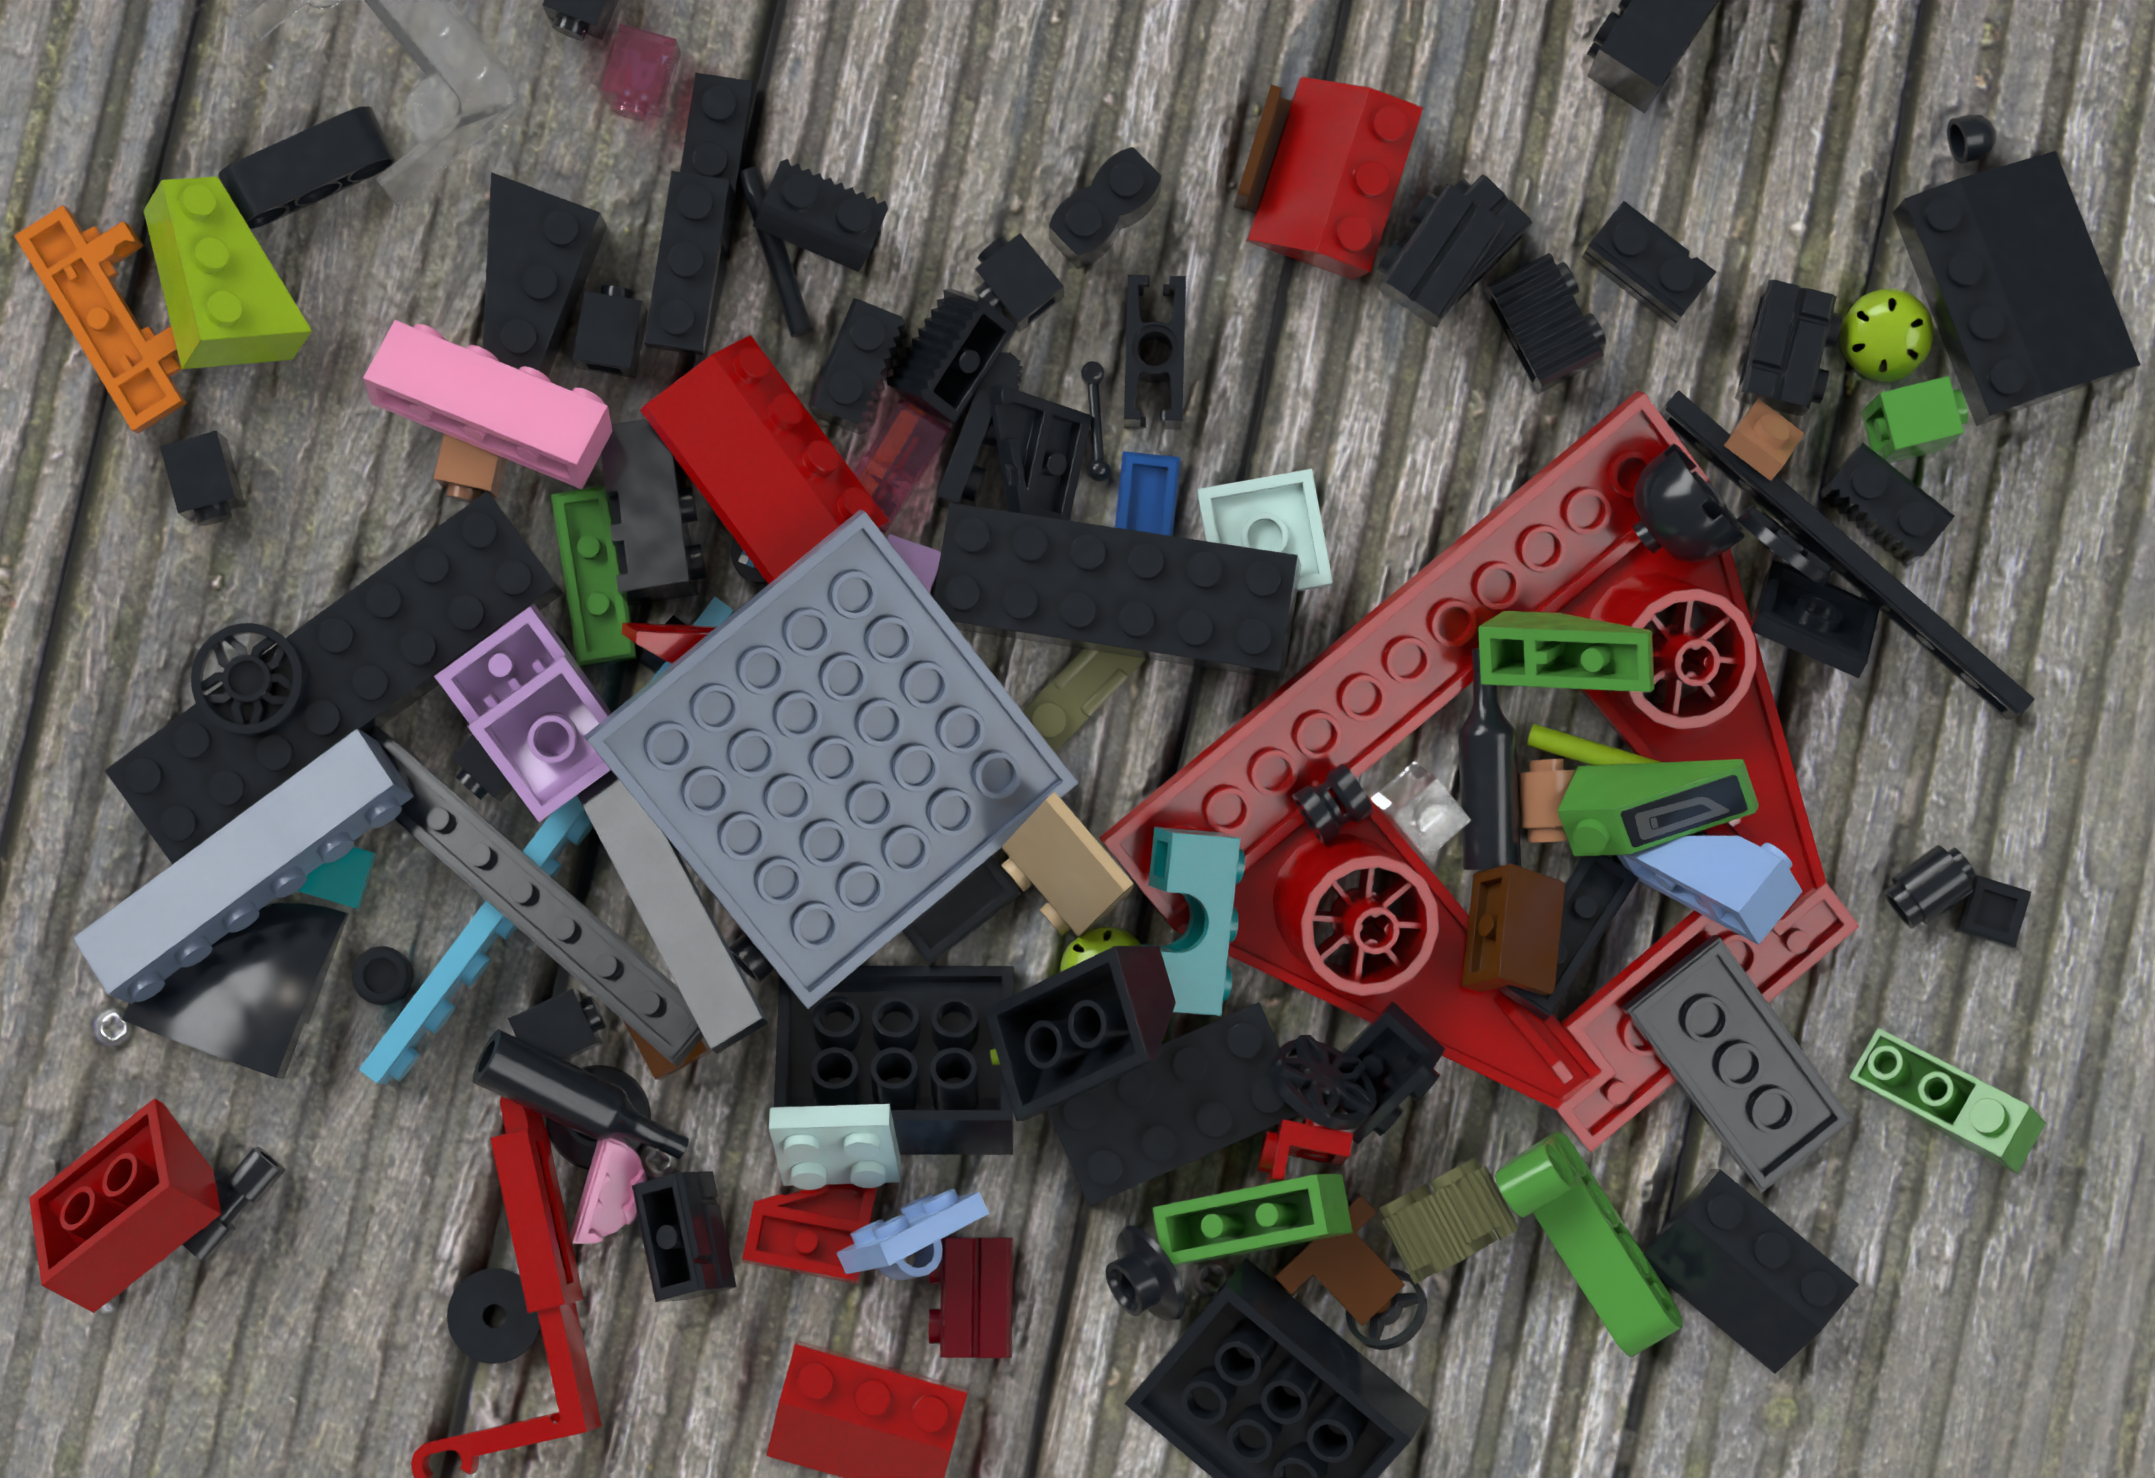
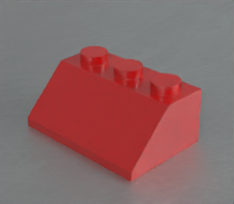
(1334, 175)
(121, 1208)
(864, 1417)

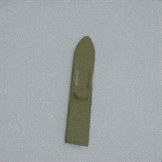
(1078, 694)

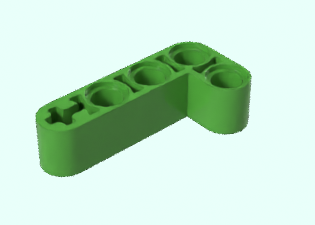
(1591, 1240)

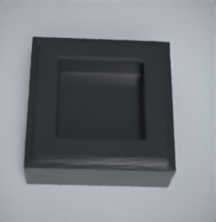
(1993, 911)

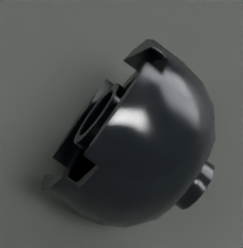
(1682, 510)

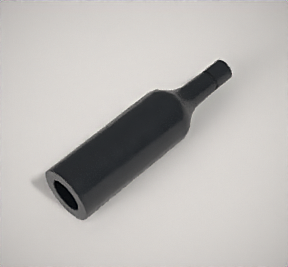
(1488, 781)
(567, 1094)

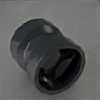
(1323, 811)

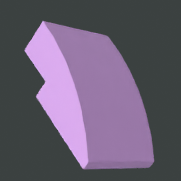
(530, 710)

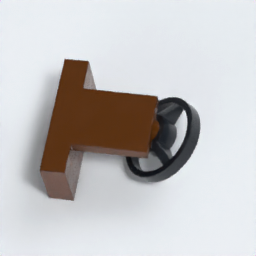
(1357, 1281)

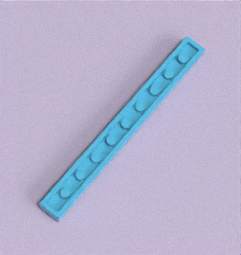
(466, 957)

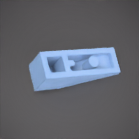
(1721, 879)

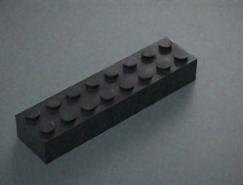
(361, 669)

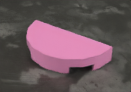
(608, 1192)

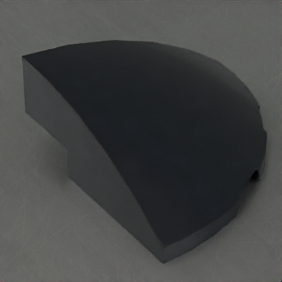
(250, 990)

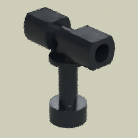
(235, 1189)

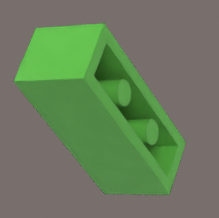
(1253, 1219)

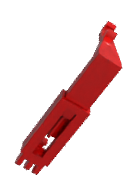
(549, 1287)

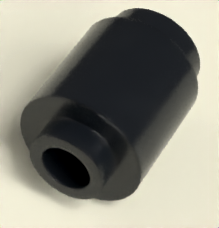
(1930, 886)

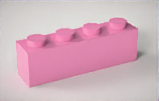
(489, 403)

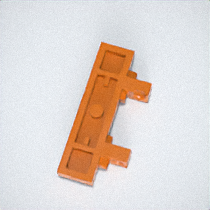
(78, 277)

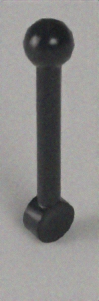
(1092, 376)

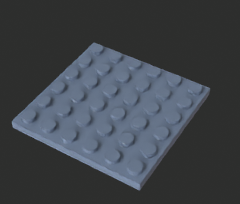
(831, 758)

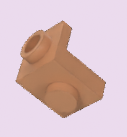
(1764, 439)

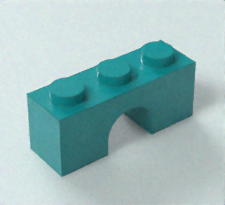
(1205, 872)

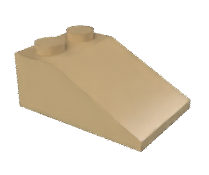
(1065, 867)

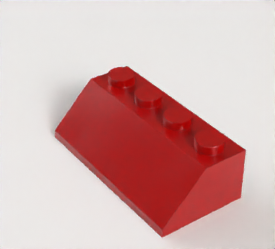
(758, 456)

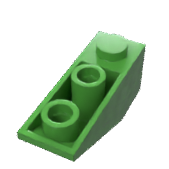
(1949, 1100)

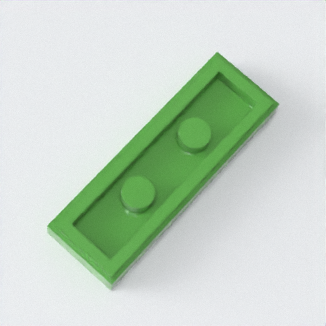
(590, 577)

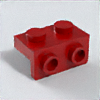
(1302, 1141)

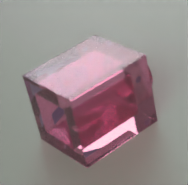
(640, 73)

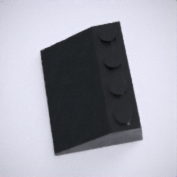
(2015, 286)
(904, 1042)
(1274, 1391)

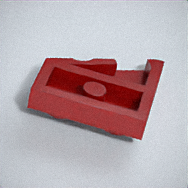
(808, 1229)

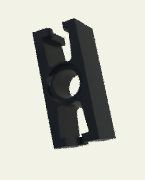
(1172, 334)

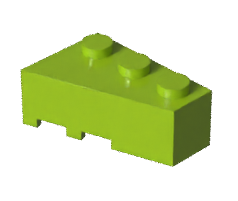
(218, 280)

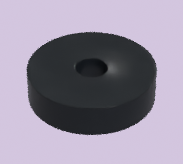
(468, 1321)

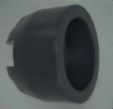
(1970, 137)
(750, 959)

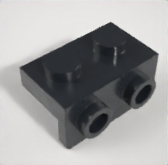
(1398, 1063)

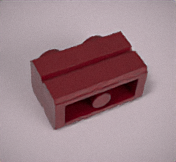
(974, 1298)

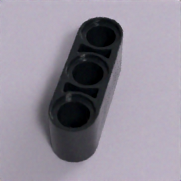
(307, 167)

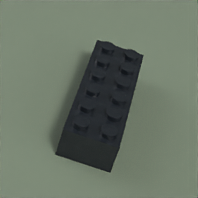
(1117, 590)

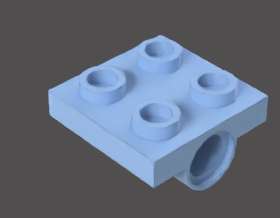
(916, 1230)

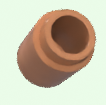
(1540, 797)

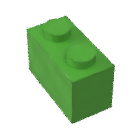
(1915, 419)

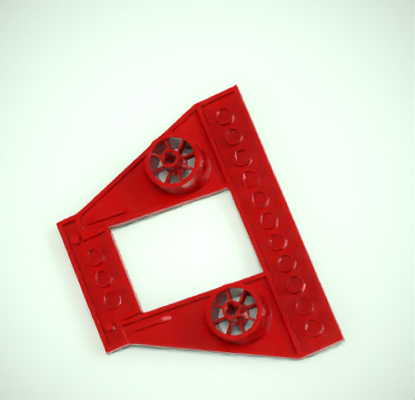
(1549, 549)

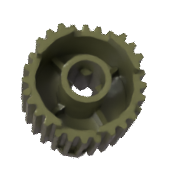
(1448, 1223)

